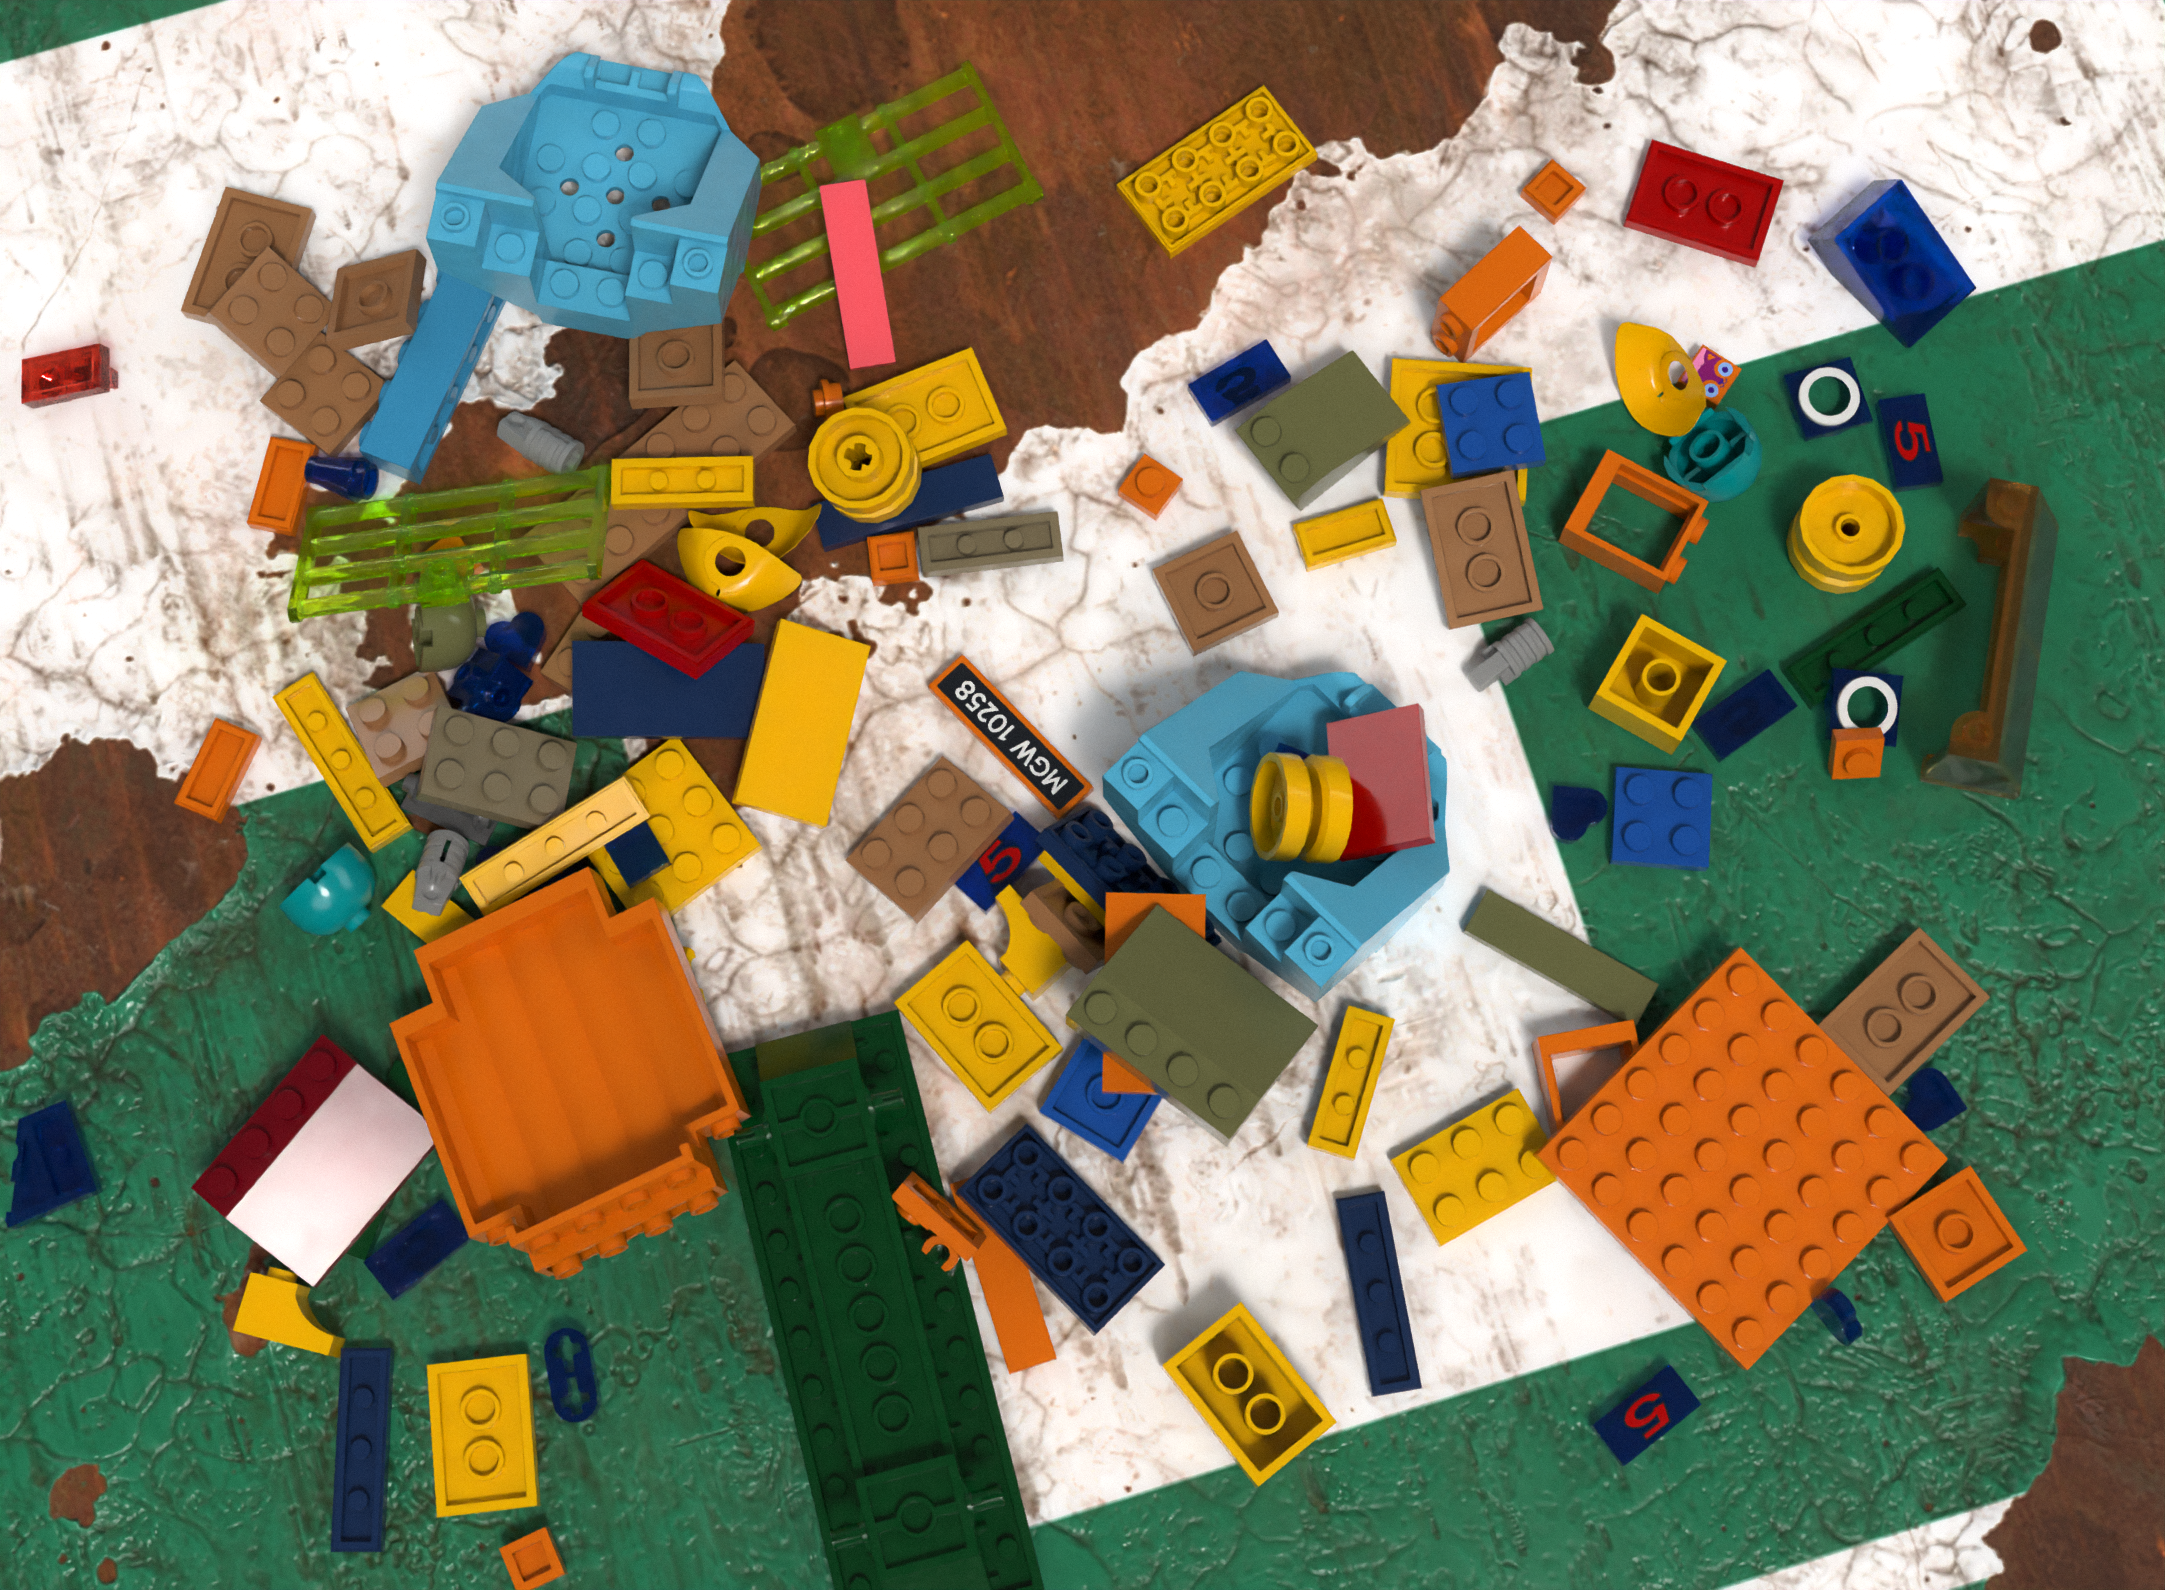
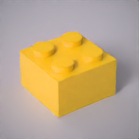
(1657, 684)

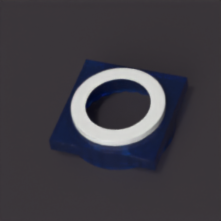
(1814, 424)
(1842, 686)

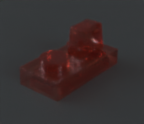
(67, 376)

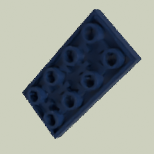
(636, 696)
(1104, 861)
(1060, 1229)

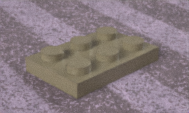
(495, 769)

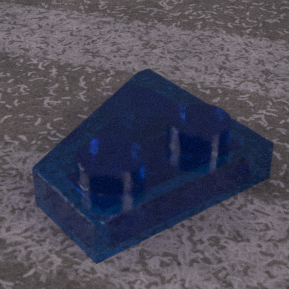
(50, 1165)

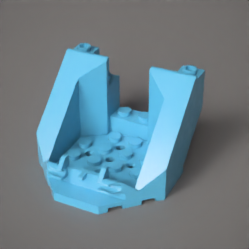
(523, 240)
(1189, 808)

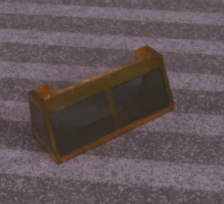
(2020, 536)

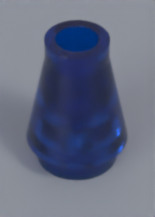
(346, 476)

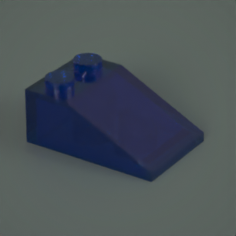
(1893, 260)

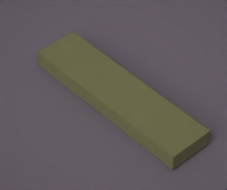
(1560, 958)

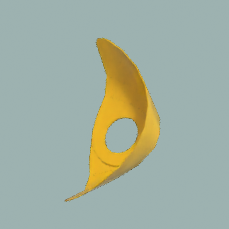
(1642, 374)
(789, 527)
(756, 587)

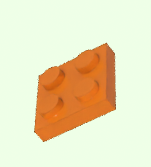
(1955, 1234)

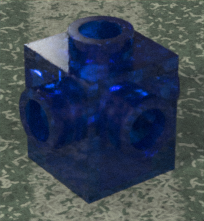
(489, 686)

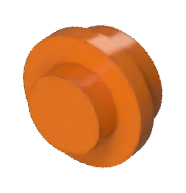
(827, 399)

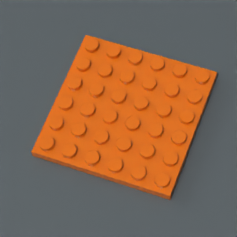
(1740, 1158)

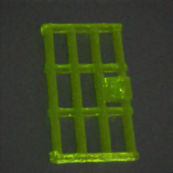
(854, 158)
(449, 573)

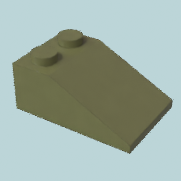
(1322, 428)

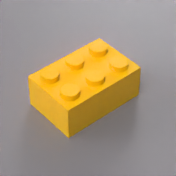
(1248, 1394)

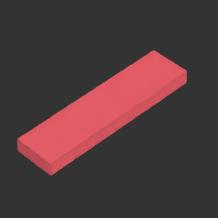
(857, 275)

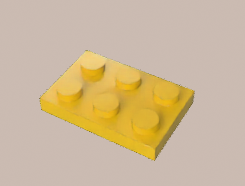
(938, 406)
(978, 1027)
(1475, 1168)
(483, 1435)

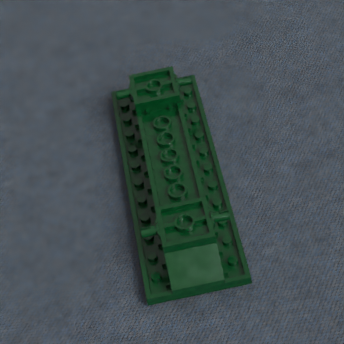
(867, 1325)

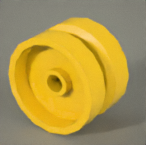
(861, 490)
(1845, 534)
(1300, 807)

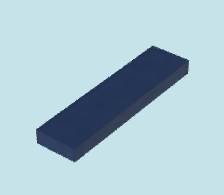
(940, 495)
(1378, 1294)
(362, 1450)

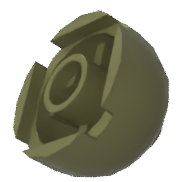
(446, 635)

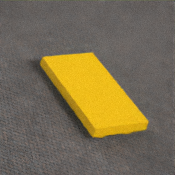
(1216, 172)
(801, 724)

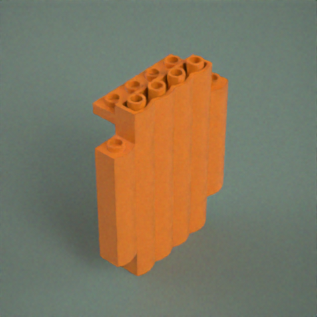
(570, 1074)

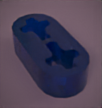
(584, 1373)

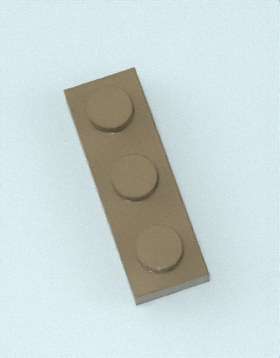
(990, 544)

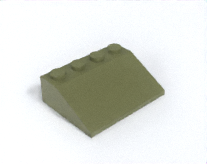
(1190, 1024)

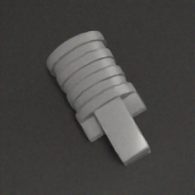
(541, 443)
(1511, 655)
(439, 871)

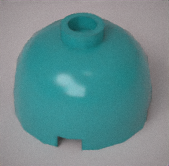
(1716, 456)
(333, 895)

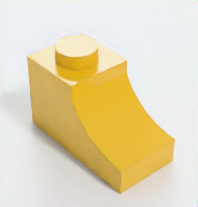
(1032, 957)
(281, 1312)

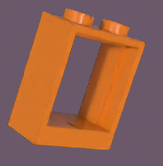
(1490, 295)
(1652, 488)
(1574, 1043)

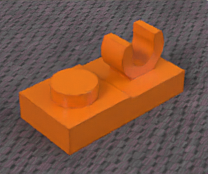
(924, 1206)

